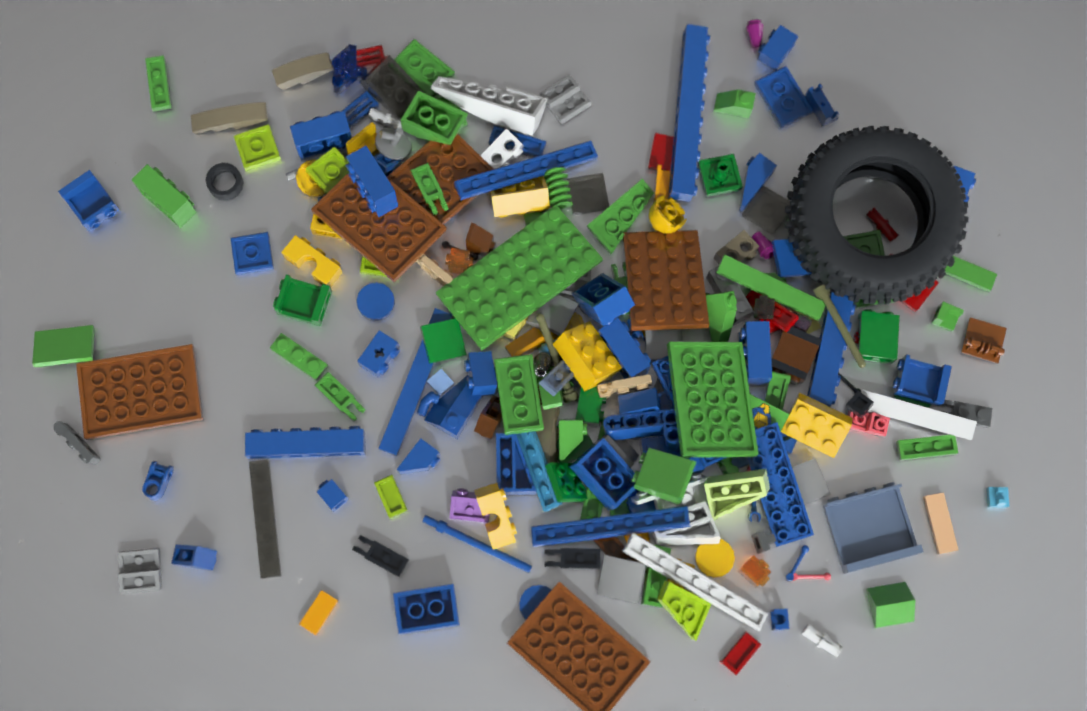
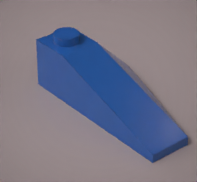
(454, 409)

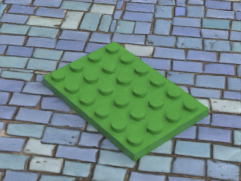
(712, 399)

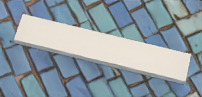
(921, 416)

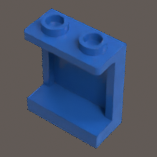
(89, 200)
(921, 381)

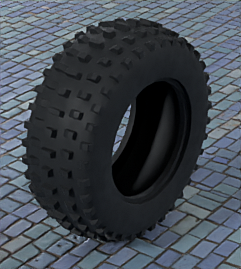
(910, 166)

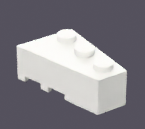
(701, 531)

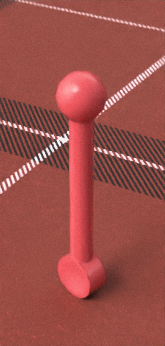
(827, 576)

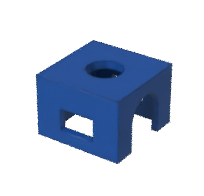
(779, 619)

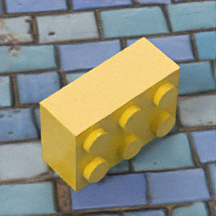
(587, 355)
(817, 425)

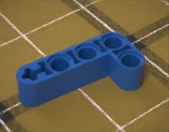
(613, 423)

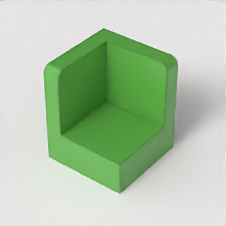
(947, 316)

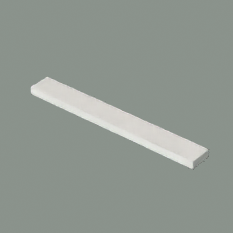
(695, 582)

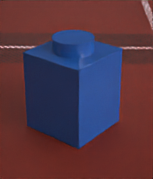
(332, 494)

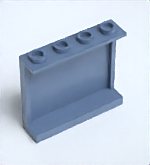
(871, 528)

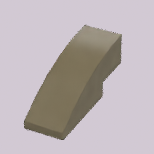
(302, 70)

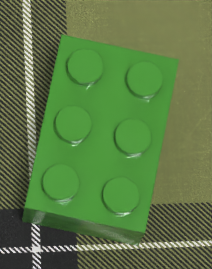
(164, 195)

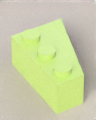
(734, 490)

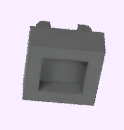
(762, 541)

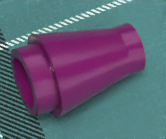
(755, 32)
(765, 247)

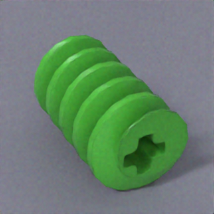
(556, 187)

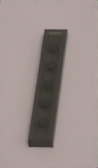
(265, 519)

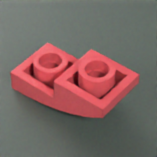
(870, 423)

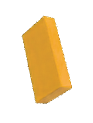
(318, 612)

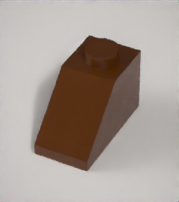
(479, 240)
(489, 418)

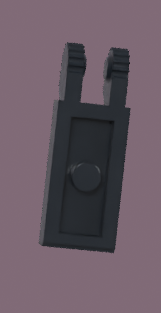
(382, 556)
(575, 558)

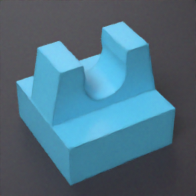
(997, 497)

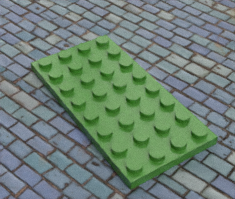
(518, 277)

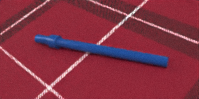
(442, 527)

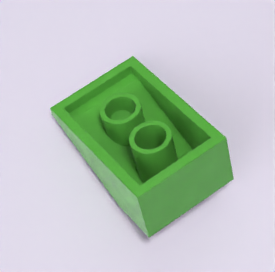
(432, 119)

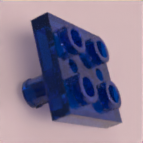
(346, 69)

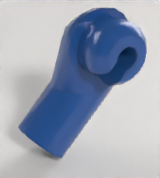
(425, 402)

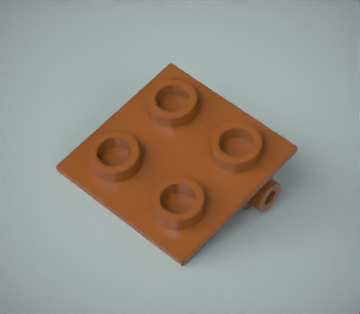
(984, 340)

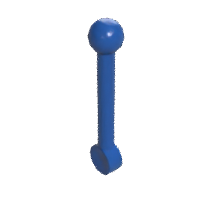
(790, 576)

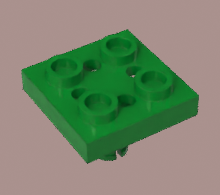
(723, 170)
(565, 483)

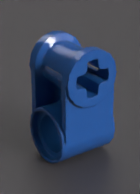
(158, 479)

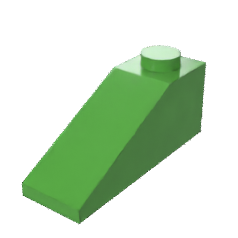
(721, 315)

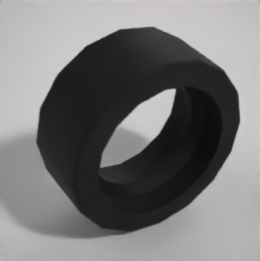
(221, 168)

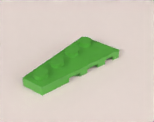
(620, 216)

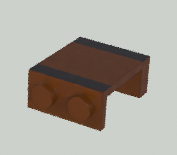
(795, 354)

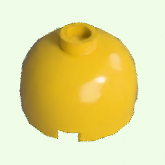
(666, 215)

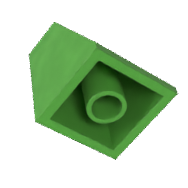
(664, 475)

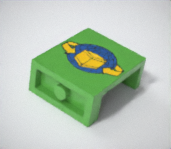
(767, 414)

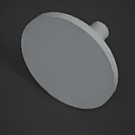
(393, 143)

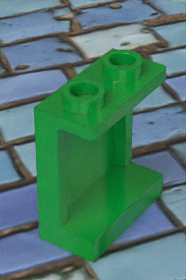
(302, 300)
(878, 336)

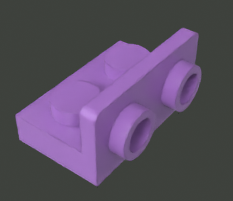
(465, 507)

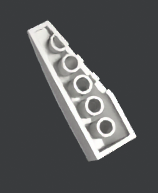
(506, 108)

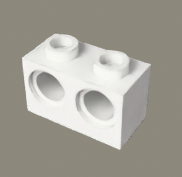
(498, 148)

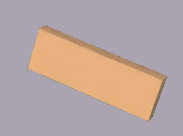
(940, 523)

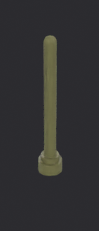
(824, 294)
(569, 393)

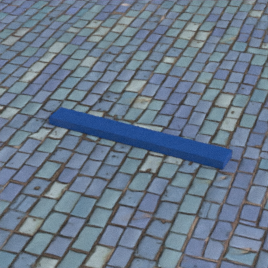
(524, 170)
(410, 395)
(610, 526)

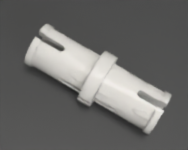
(385, 119)
(822, 640)

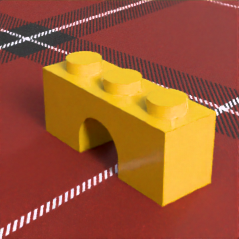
(299, 251)
(499, 530)

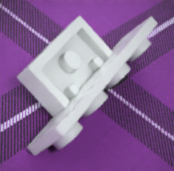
(688, 499)

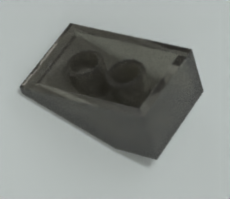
(390, 86)

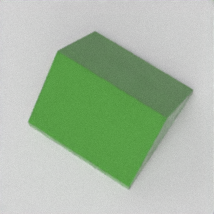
(891, 604)

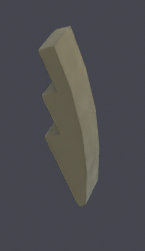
(229, 117)
(549, 436)

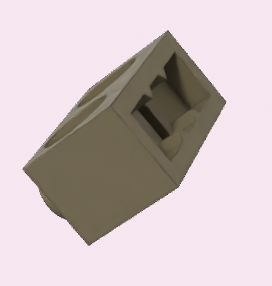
(733, 248)

